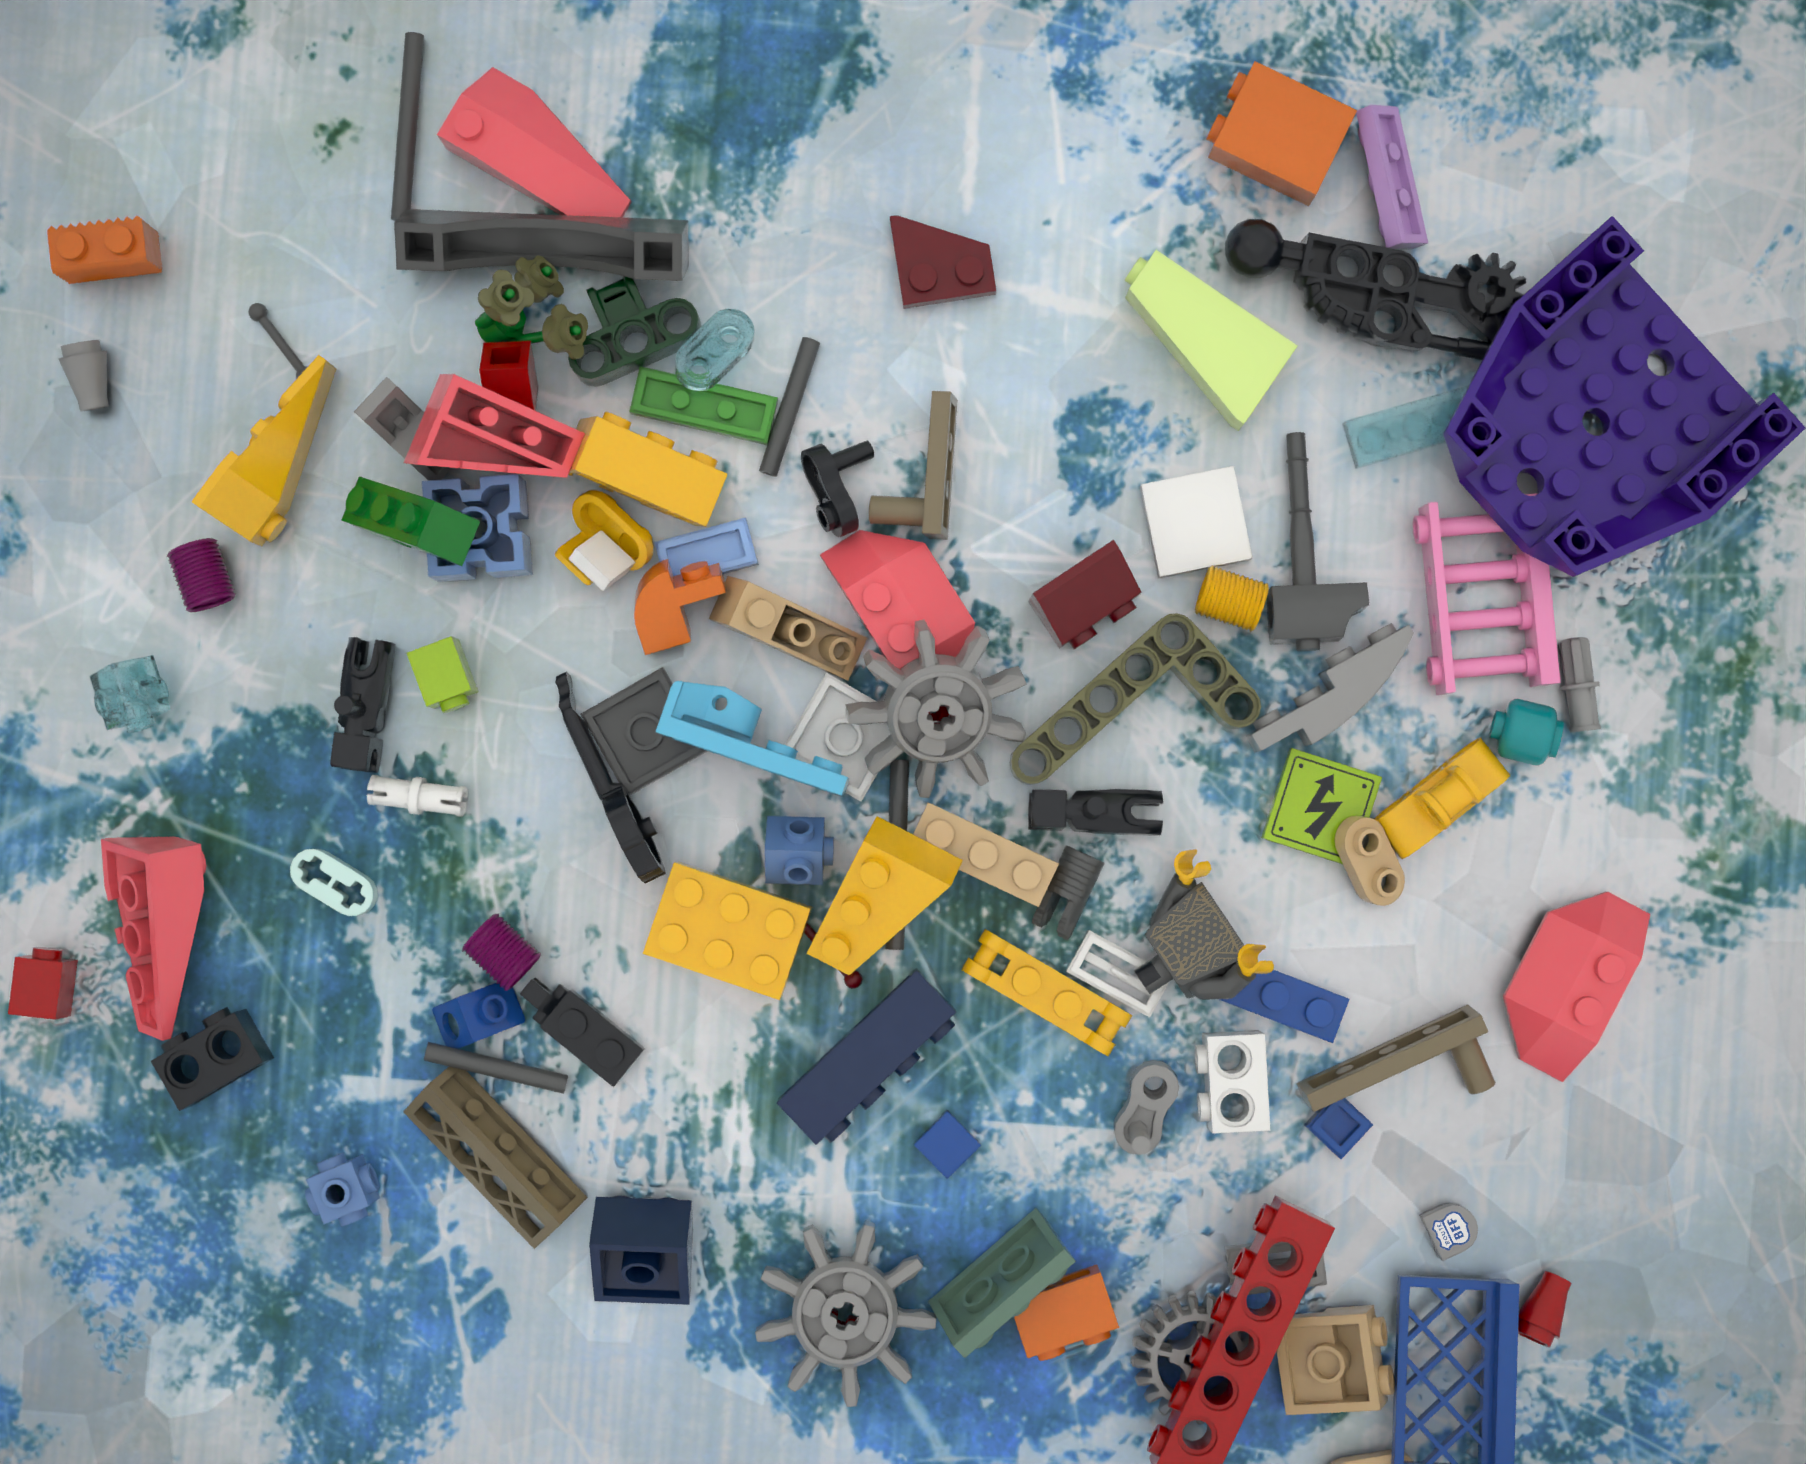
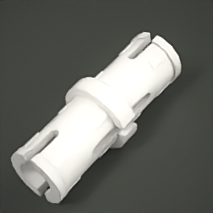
(417, 795)

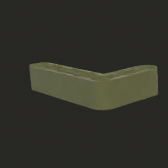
(1126, 690)

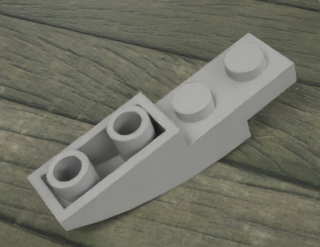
(1349, 686)

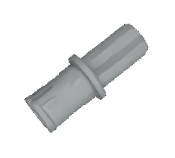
(1579, 684)

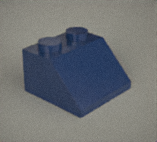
(641, 1250)

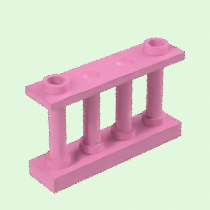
(1532, 614)

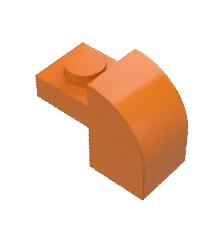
(661, 598)

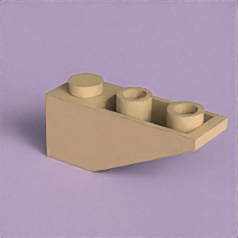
(788, 627)

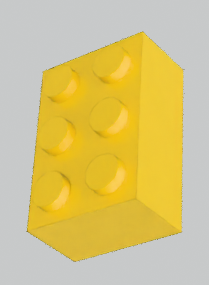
(727, 930)

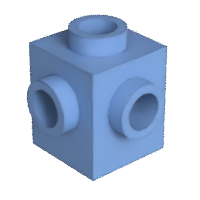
(797, 850)
(356, 1179)

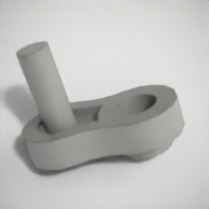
(1142, 1116)

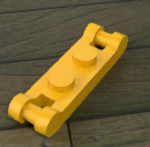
(1046, 992)

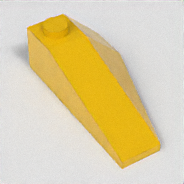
(259, 485)

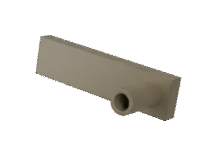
(1451, 1032)

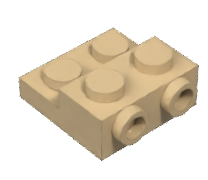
(1335, 1362)

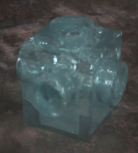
(130, 694)

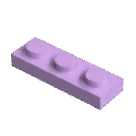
(1391, 177)

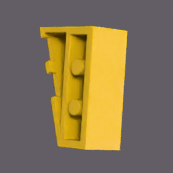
(648, 469)
(881, 893)

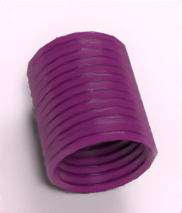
(201, 575)
(501, 951)

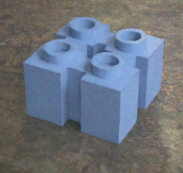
(500, 505)

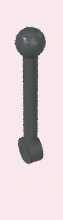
(259, 313)

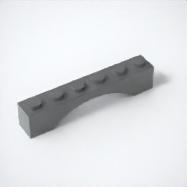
(483, 239)

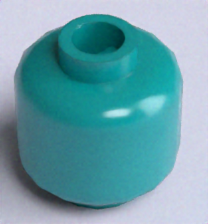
(1527, 732)

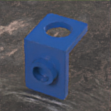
(479, 1015)

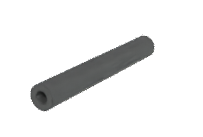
(789, 406)
(495, 1067)

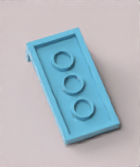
(694, 720)

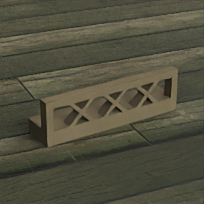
(499, 1150)

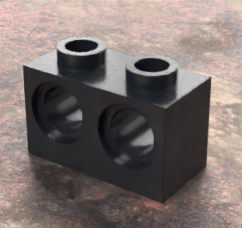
(215, 1065)

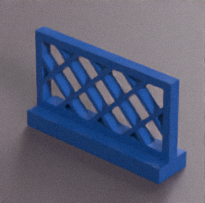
(1497, 1368)

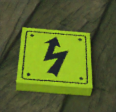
(1315, 800)

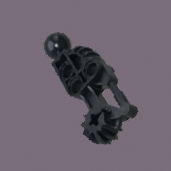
(1350, 303)

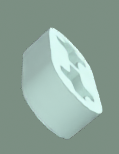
(328, 892)

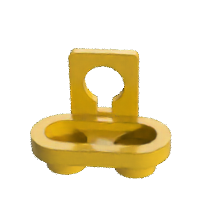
(598, 512)

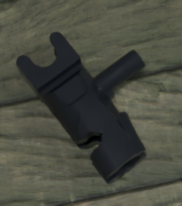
(362, 705)
(1093, 811)

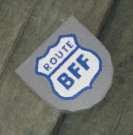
(1450, 1229)

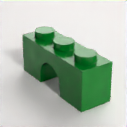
(410, 520)

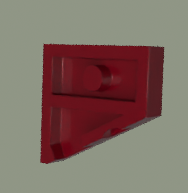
(939, 264)

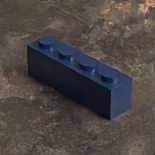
(866, 1057)

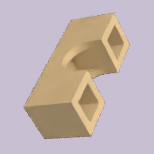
(988, 854)

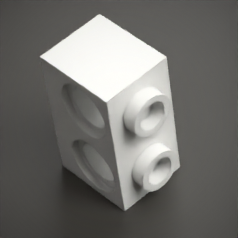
(1246, 1079)

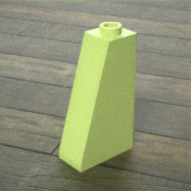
(1210, 336)

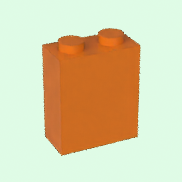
(1280, 132)

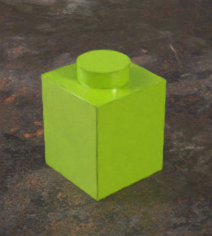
(443, 674)

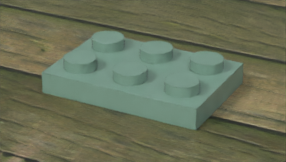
(1001, 1283)

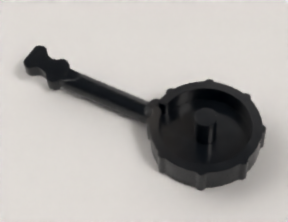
(624, 817)

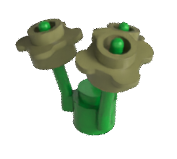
(507, 298)

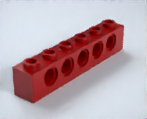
(1266, 1328)

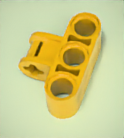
(1442, 797)

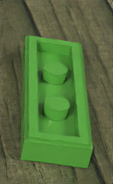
(715, 410)

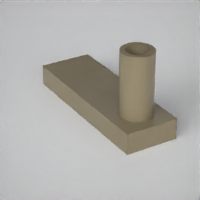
(934, 509)

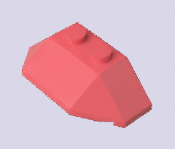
(894, 585)
(1573, 980)

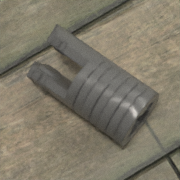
(1071, 880)

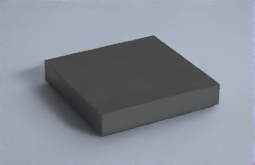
(628, 737)

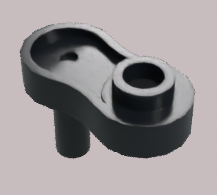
(821, 468)

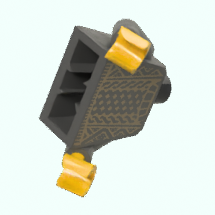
(1197, 941)

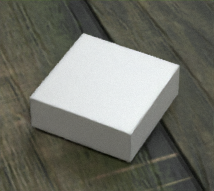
(601, 560)

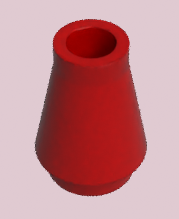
(1544, 1310)

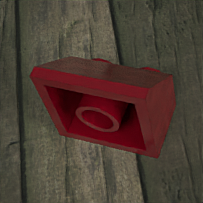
(1086, 595)

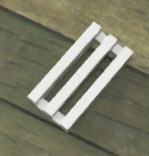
(1083, 953)

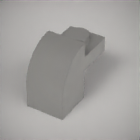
(396, 421)

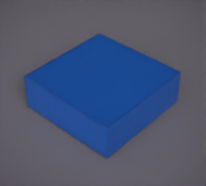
(1339, 1126)
(947, 1144)

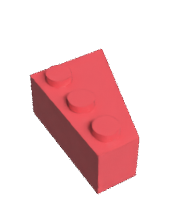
(488, 432)

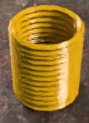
(1231, 598)

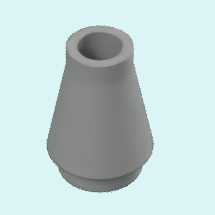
(87, 373)

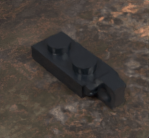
(583, 1030)

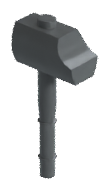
(1307, 610)

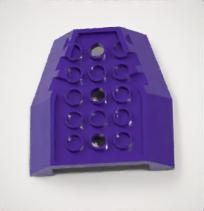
(1667, 442)

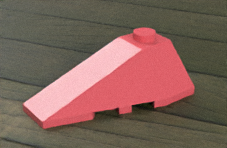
(523, 144)
(159, 905)

